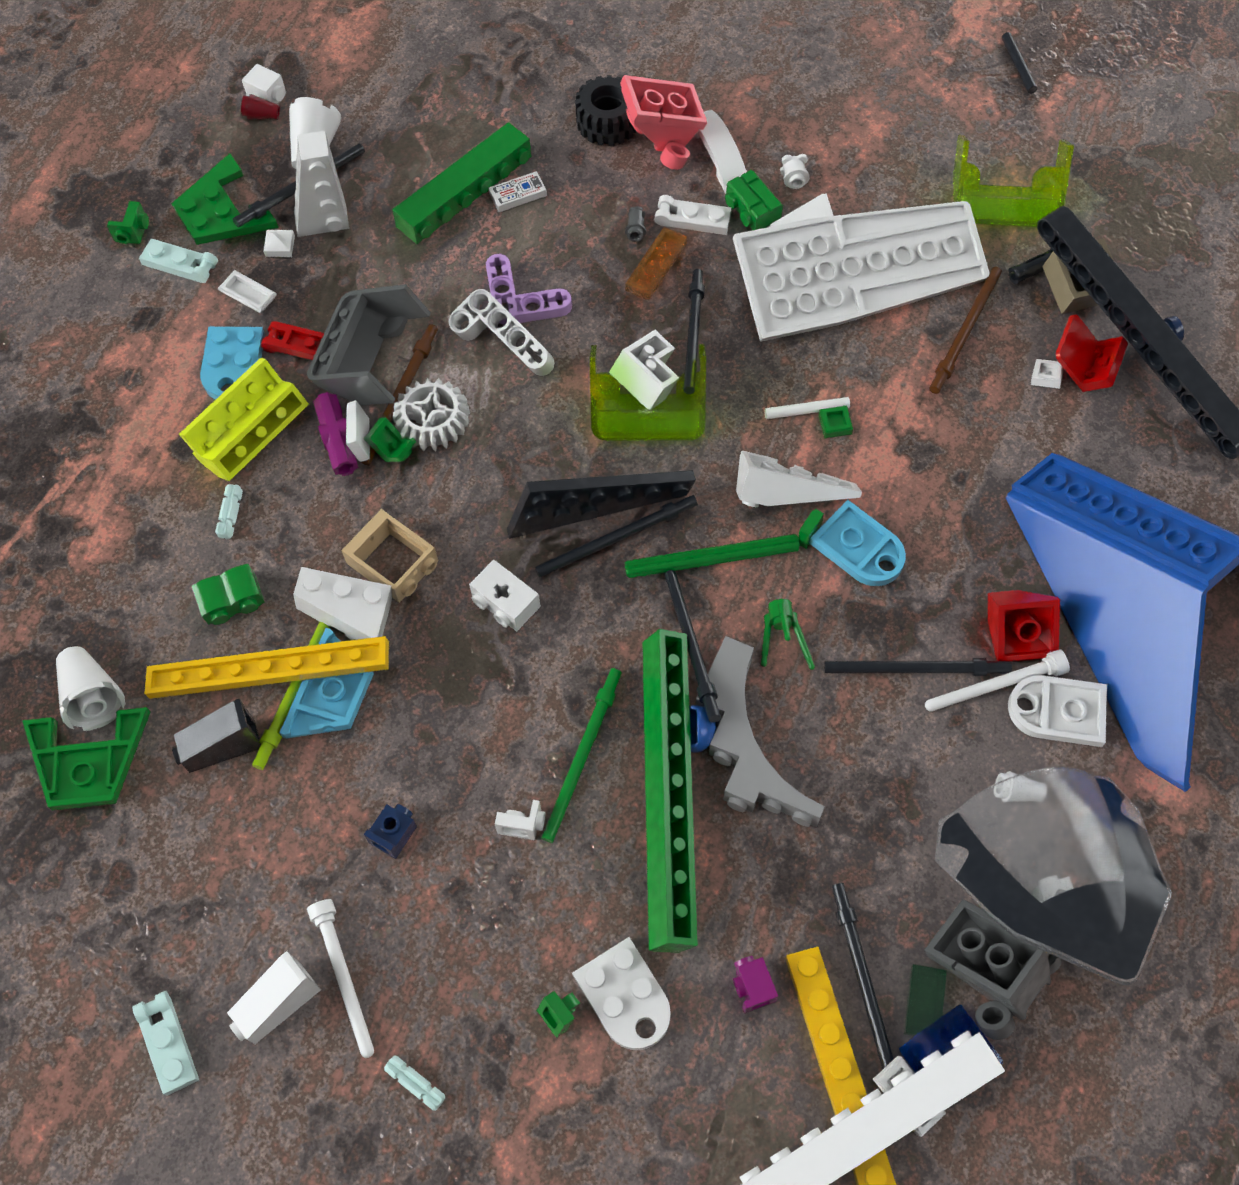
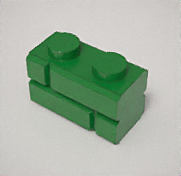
(753, 201)

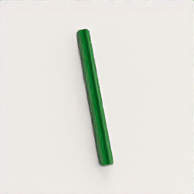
(712, 555)

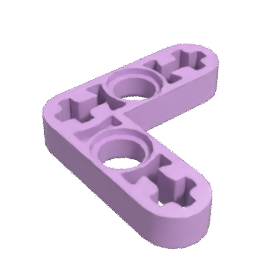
(517, 303)

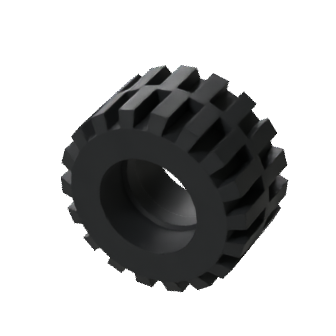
(602, 111)

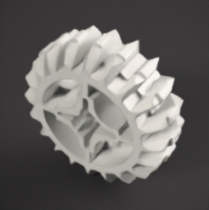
(438, 421)

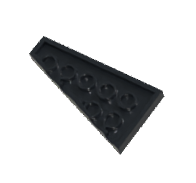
(574, 500)

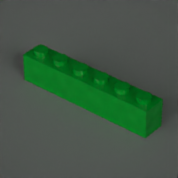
(462, 183)

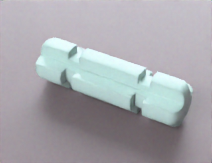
(228, 511)
(414, 1082)

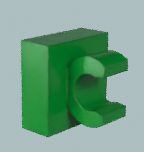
(558, 1012)

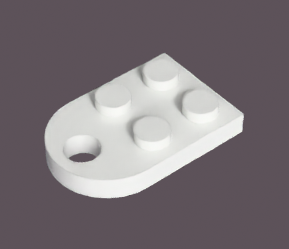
(1061, 709)
(624, 994)

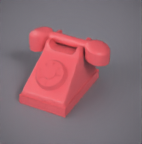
(665, 114)

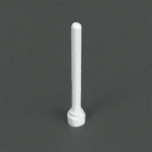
(1053, 664)
(323, 915)

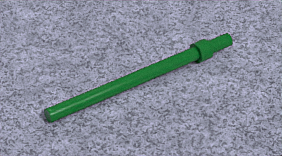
(604, 700)

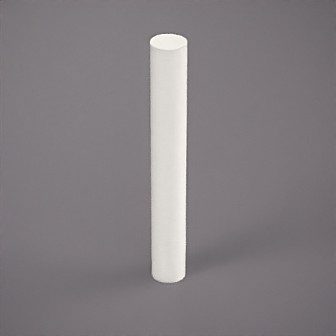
(804, 408)

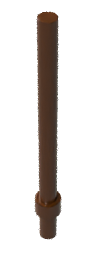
(421, 351)
(946, 367)

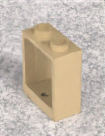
(372, 536)

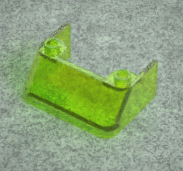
(1012, 203)
(625, 418)

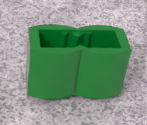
(228, 594)

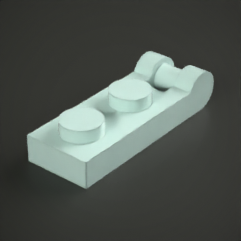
(178, 260)
(166, 1044)

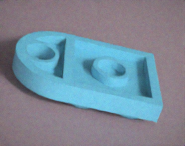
(229, 355)
(859, 544)

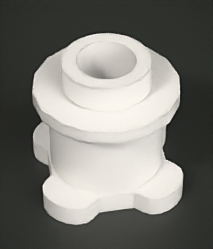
(794, 171)

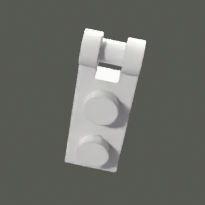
(692, 215)

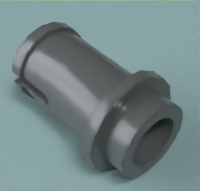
(635, 229)

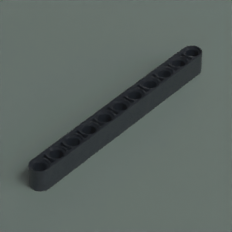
(1143, 328)

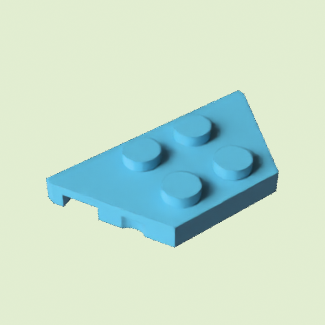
(326, 702)

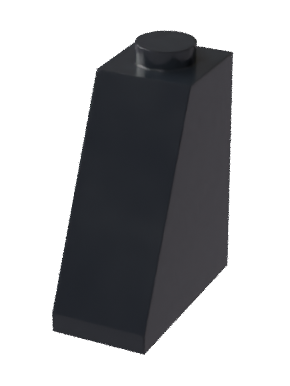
(217, 737)

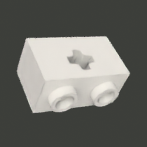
(499, 582)

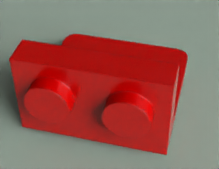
(1089, 361)

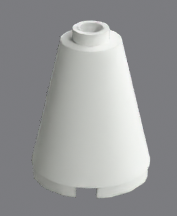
(310, 116)
(85, 691)

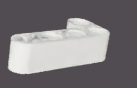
(508, 334)

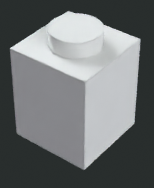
(264, 84)

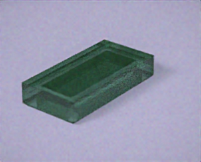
(924, 998)

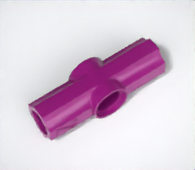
(333, 434)

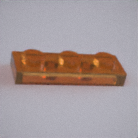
(656, 263)

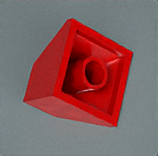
(1023, 624)

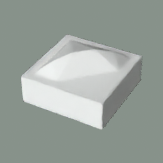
(279, 243)
(1047, 373)

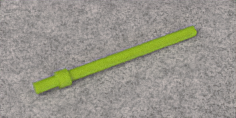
(271, 737)

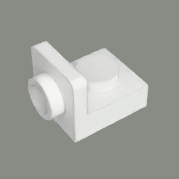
(517, 825)

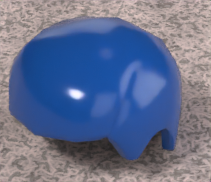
(700, 729)

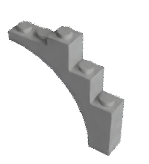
(734, 744)

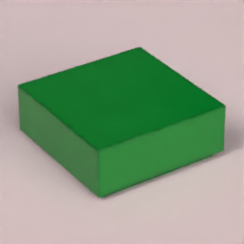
(835, 421)
(810, 527)

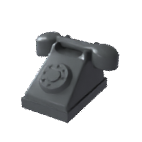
(992, 964)

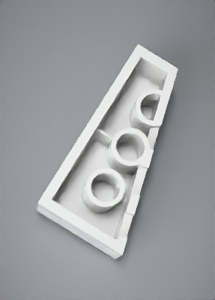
(318, 192)

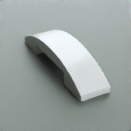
(721, 149)

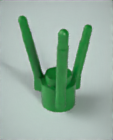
(783, 617)

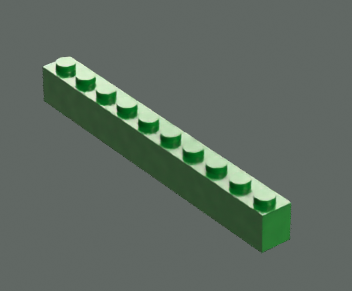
(669, 794)

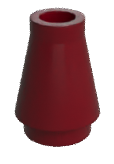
(259, 108)

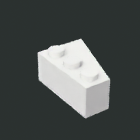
(344, 602)

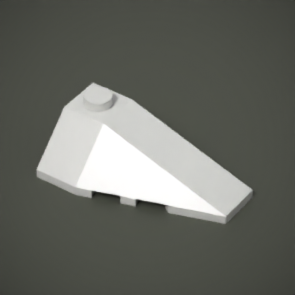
(771, 484)

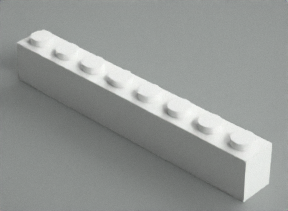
(884, 1116)

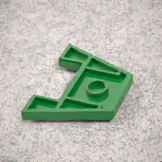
(209, 210)
(84, 771)

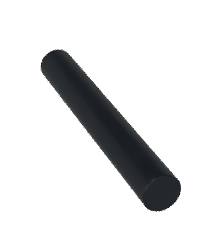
(1019, 62)

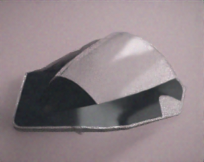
(1061, 867)

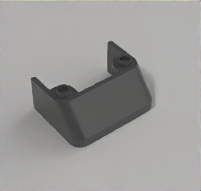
(355, 337)

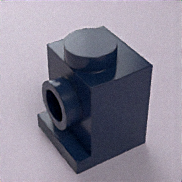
(391, 840)

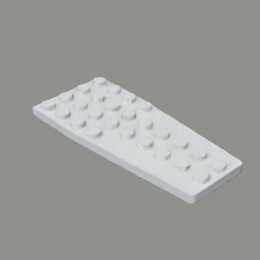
(856, 265)

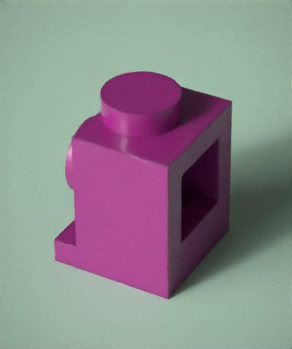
(754, 984)

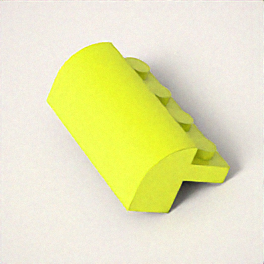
(243, 420)

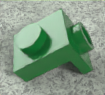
(132, 227)
(388, 441)

